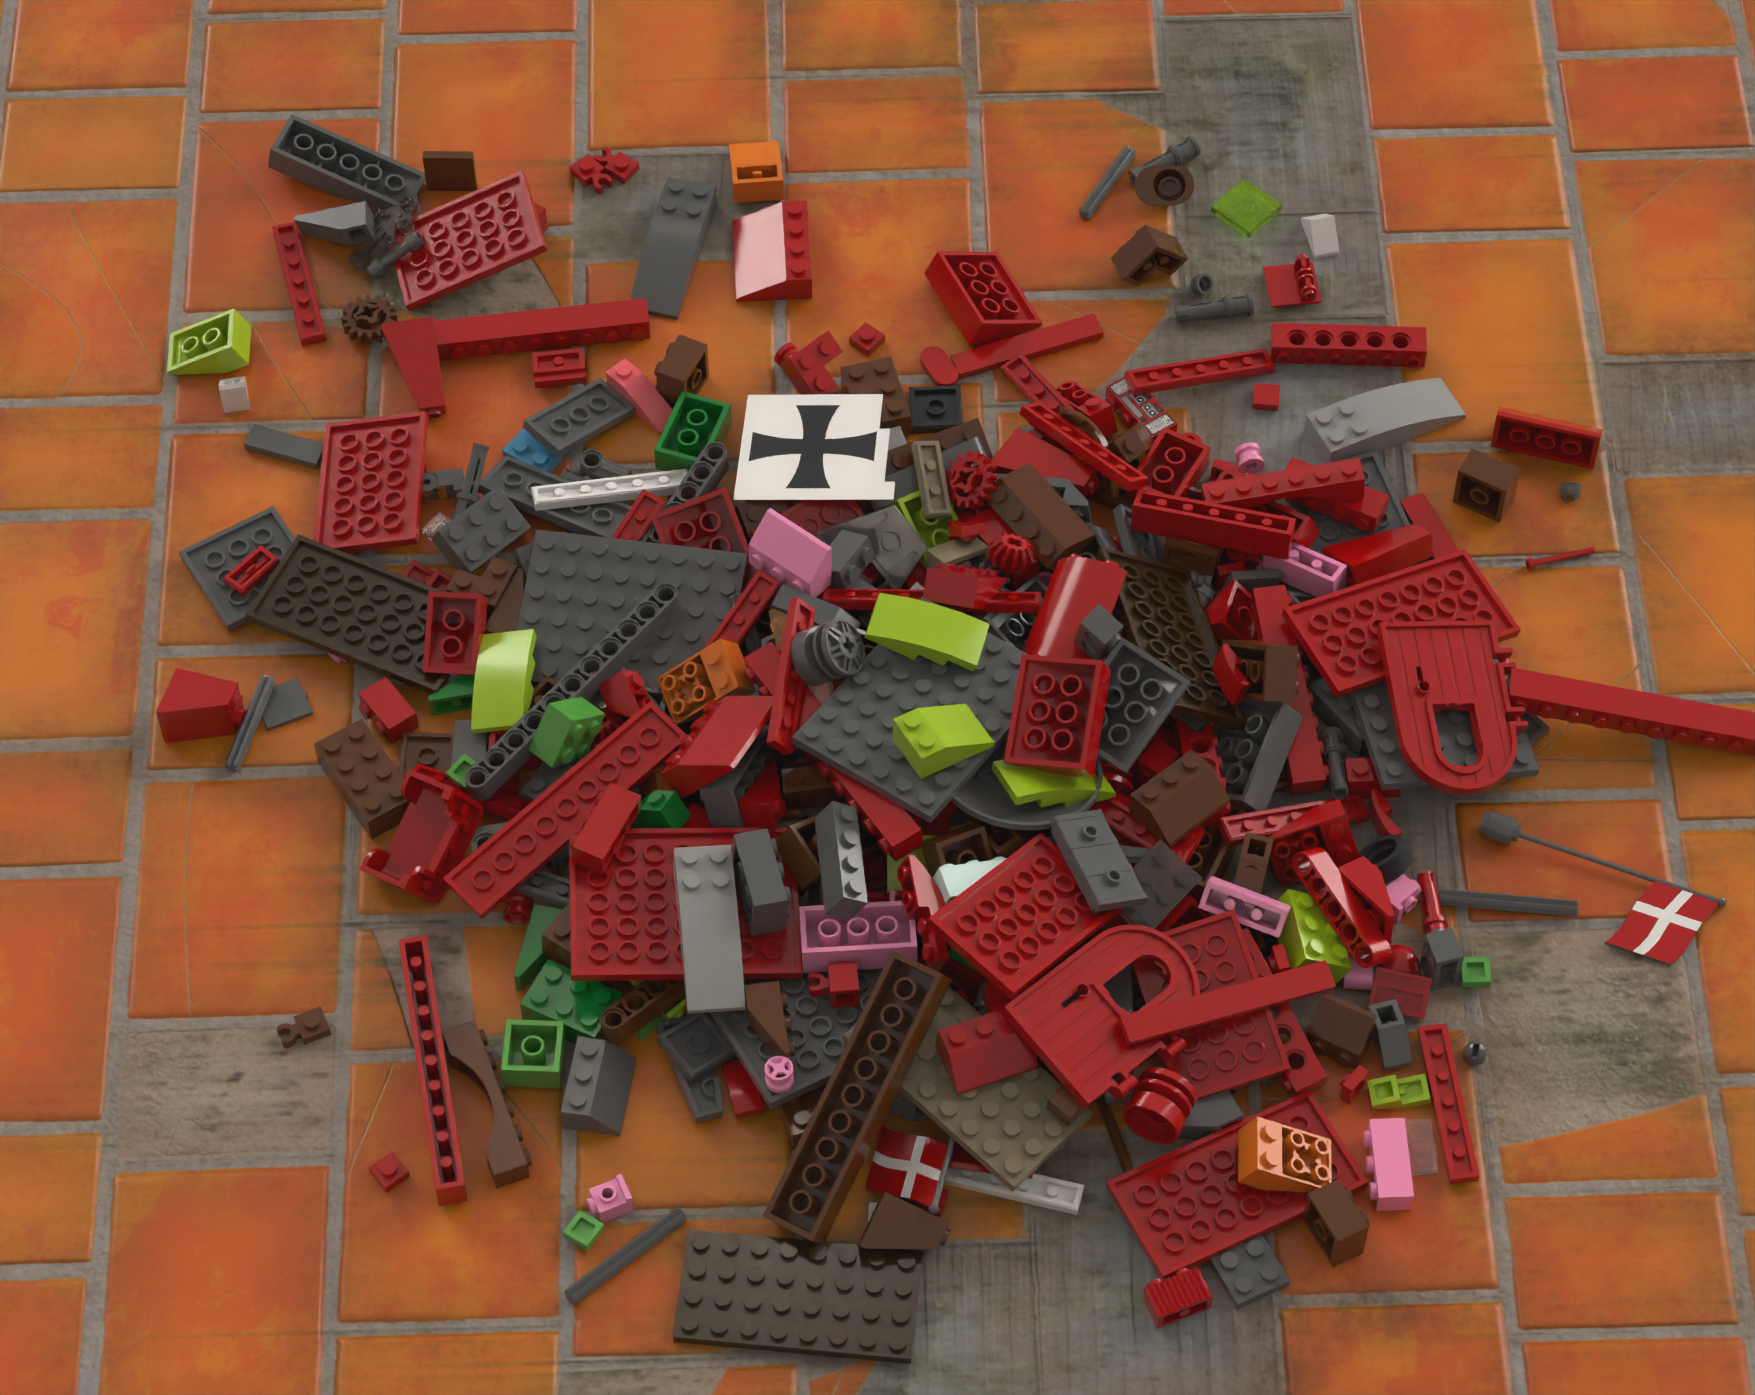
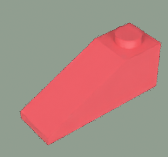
(640, 392)

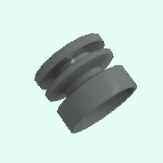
(828, 652)

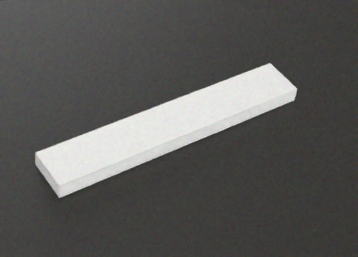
(605, 489)
(1038, 1191)

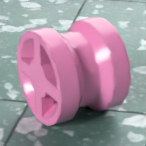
(1249, 458)
(776, 1067)

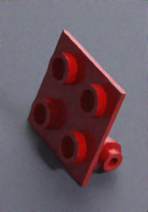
(1292, 283)

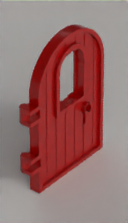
(1455, 675)
(1085, 1039)

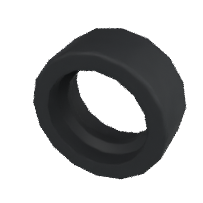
(1389, 855)

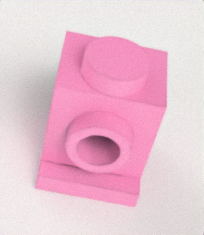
(1403, 895)
(610, 1199)

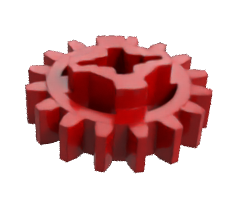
(971, 480)

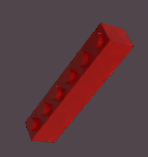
(1213, 524)

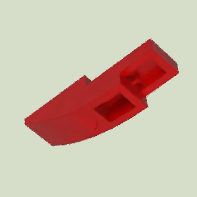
(921, 901)

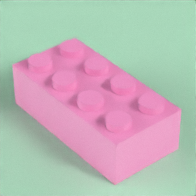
(863, 939)

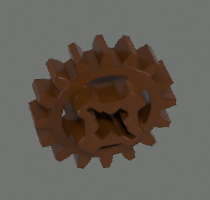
(365, 318)

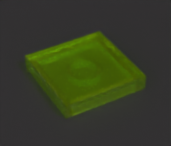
(1246, 207)

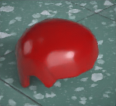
(1402, 960)

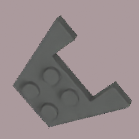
(892, 539)

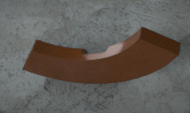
(1106, 486)

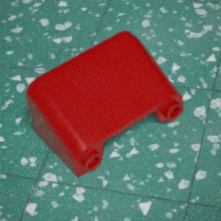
(428, 839)

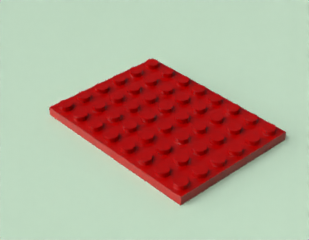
(628, 917)

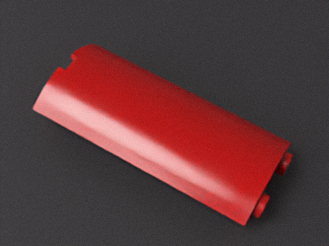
(1071, 595)

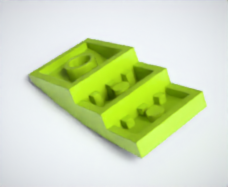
(927, 630)
(503, 680)
(1048, 788)

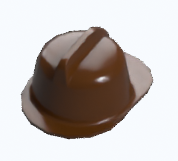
(1164, 185)

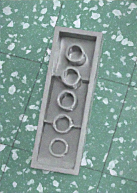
(1381, 418)
(709, 928)

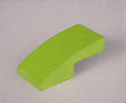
(1399, 1093)

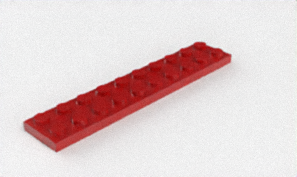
(544, 825)

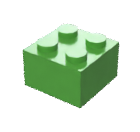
(566, 731)
(533, 1053)

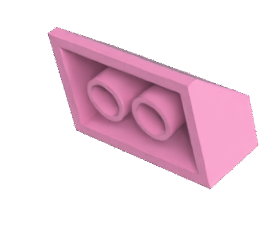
(791, 554)

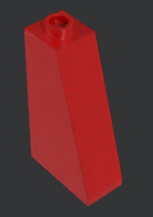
(417, 357)
(1047, 459)
(1381, 552)

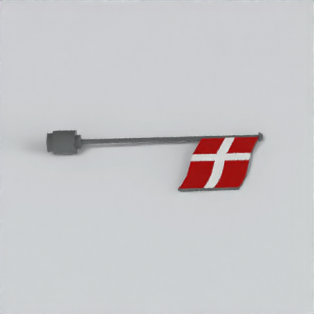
(1660, 920)
(913, 1164)

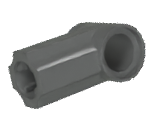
(601, 467)

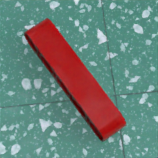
(1341, 907)

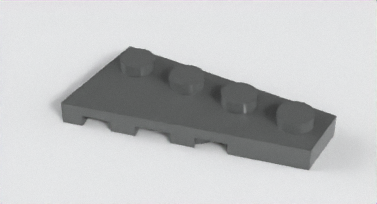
(702, 1094)

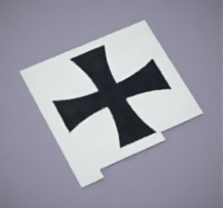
(813, 448)

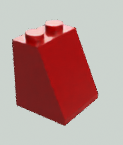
(199, 707)

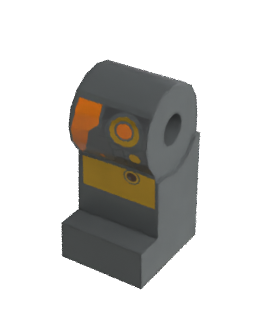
(442, 485)

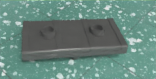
(1097, 861)

